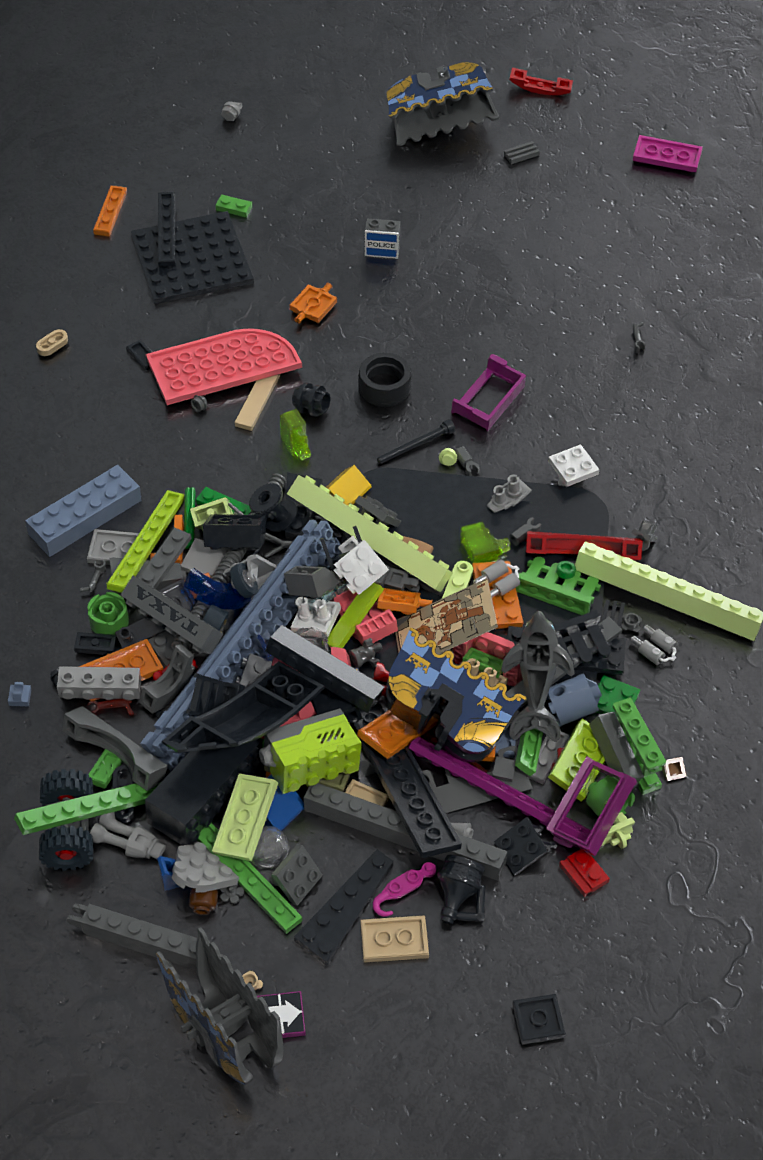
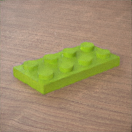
(580, 744)

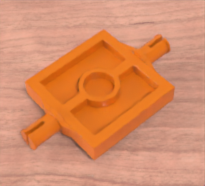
(313, 303)
(402, 601)

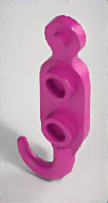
(402, 885)

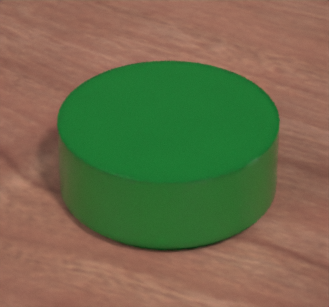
(566, 570)

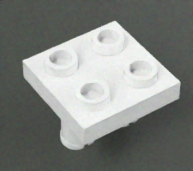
(573, 466)
(315, 614)

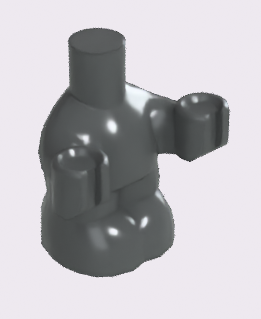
(365, 653)

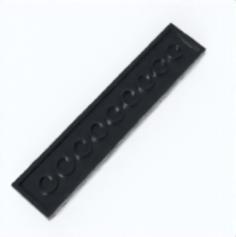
(411, 795)

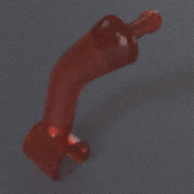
(112, 704)

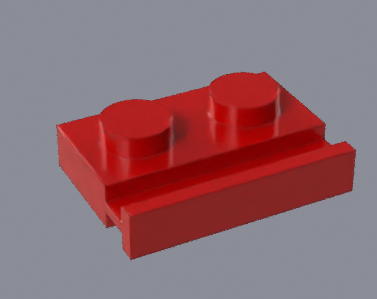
(584, 872)

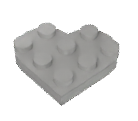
(201, 869)

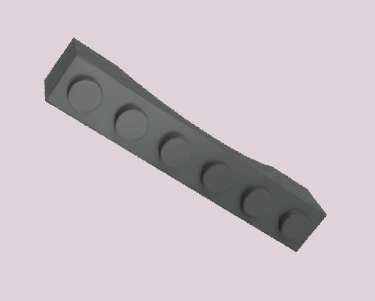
(86, 727)

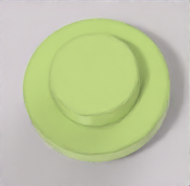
(448, 457)

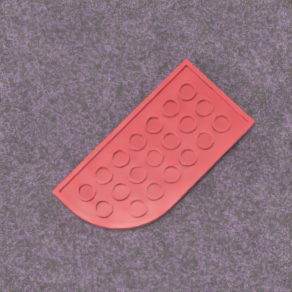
(220, 363)

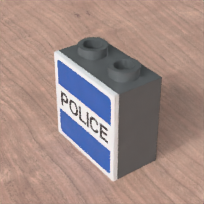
(382, 238)

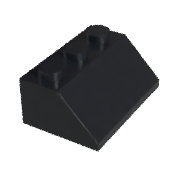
(234, 531)

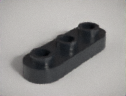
(119, 772)

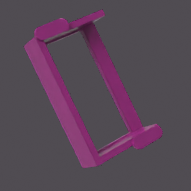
(498, 367)
(607, 815)

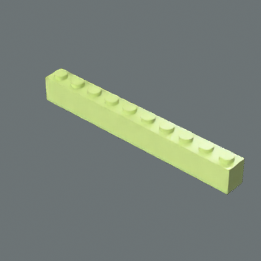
(375, 535)
(669, 591)

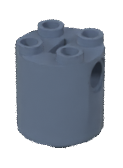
(573, 699)

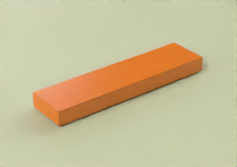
(110, 211)

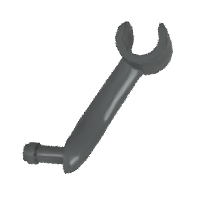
(639, 343)
(98, 570)

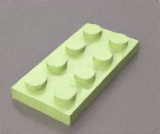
(245, 817)

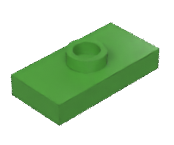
(104, 768)

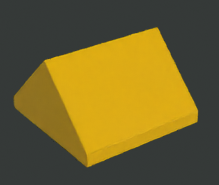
(349, 485)

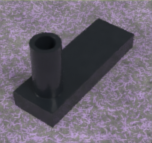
(139, 631)

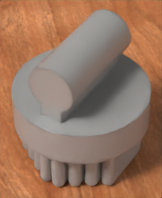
(231, 110)

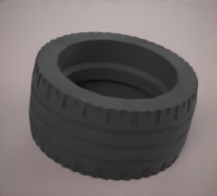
(384, 364)

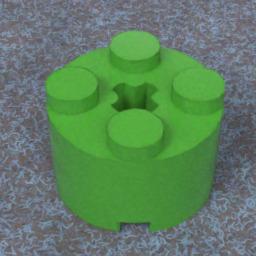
(107, 613)
(600, 793)

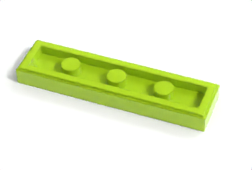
(353, 616)

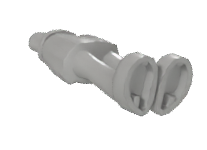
(140, 841)

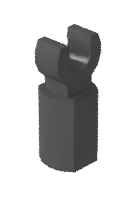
(466, 460)
(520, 534)

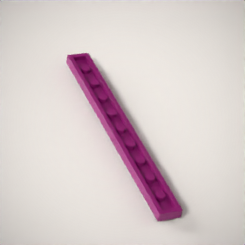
(495, 787)

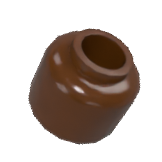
(203, 902)

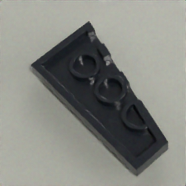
(304, 512)

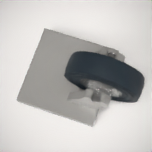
(245, 574)

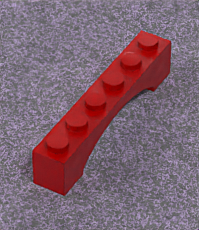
(571, 544)

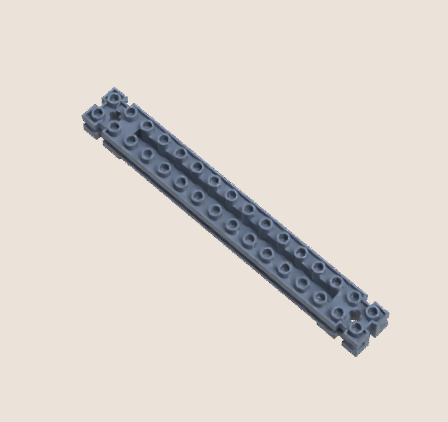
(263, 616)

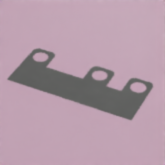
(461, 794)

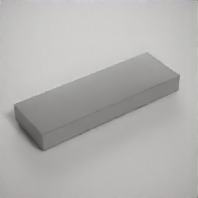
(547, 756)

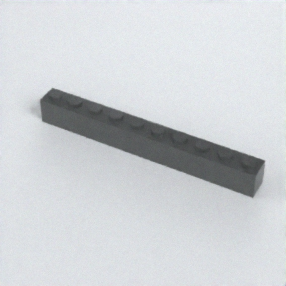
(388, 825)

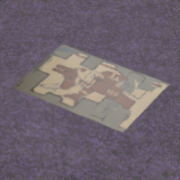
(452, 618)

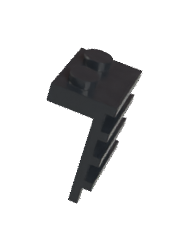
(211, 693)

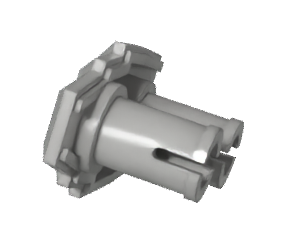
(508, 494)

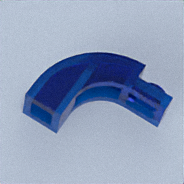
(214, 592)

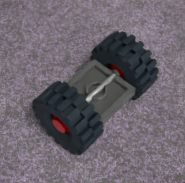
(70, 843)

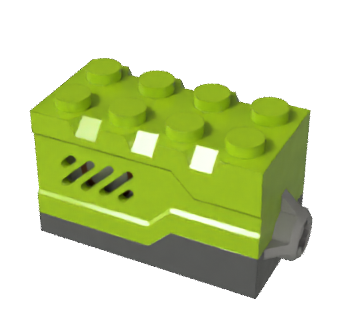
(311, 750)

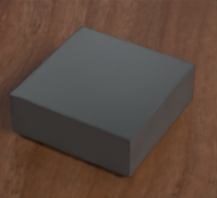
(504, 769)

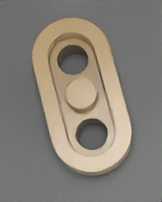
(52, 342)

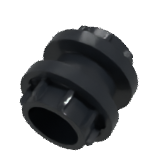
(311, 399)

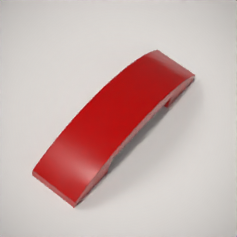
(538, 85)

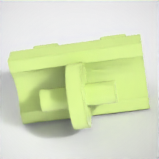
(620, 831)

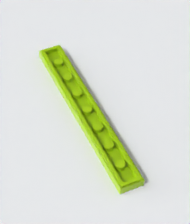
(146, 541)

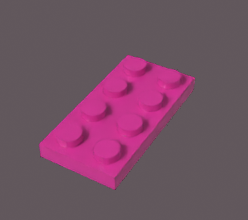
(667, 153)

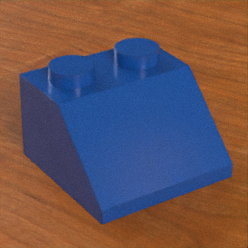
(283, 808)

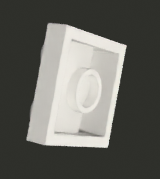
(360, 567)

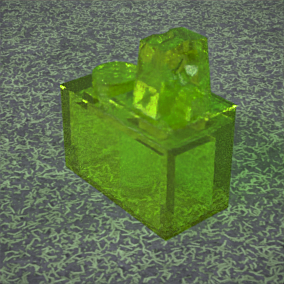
(294, 434)
(481, 544)

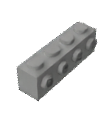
(99, 683)

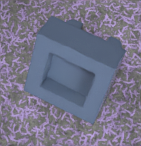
(19, 694)

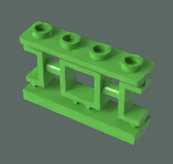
(642, 744)

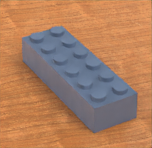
(83, 510)

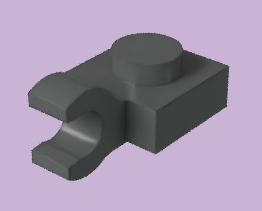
(400, 579)

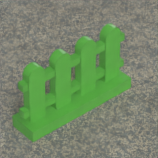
(555, 594)

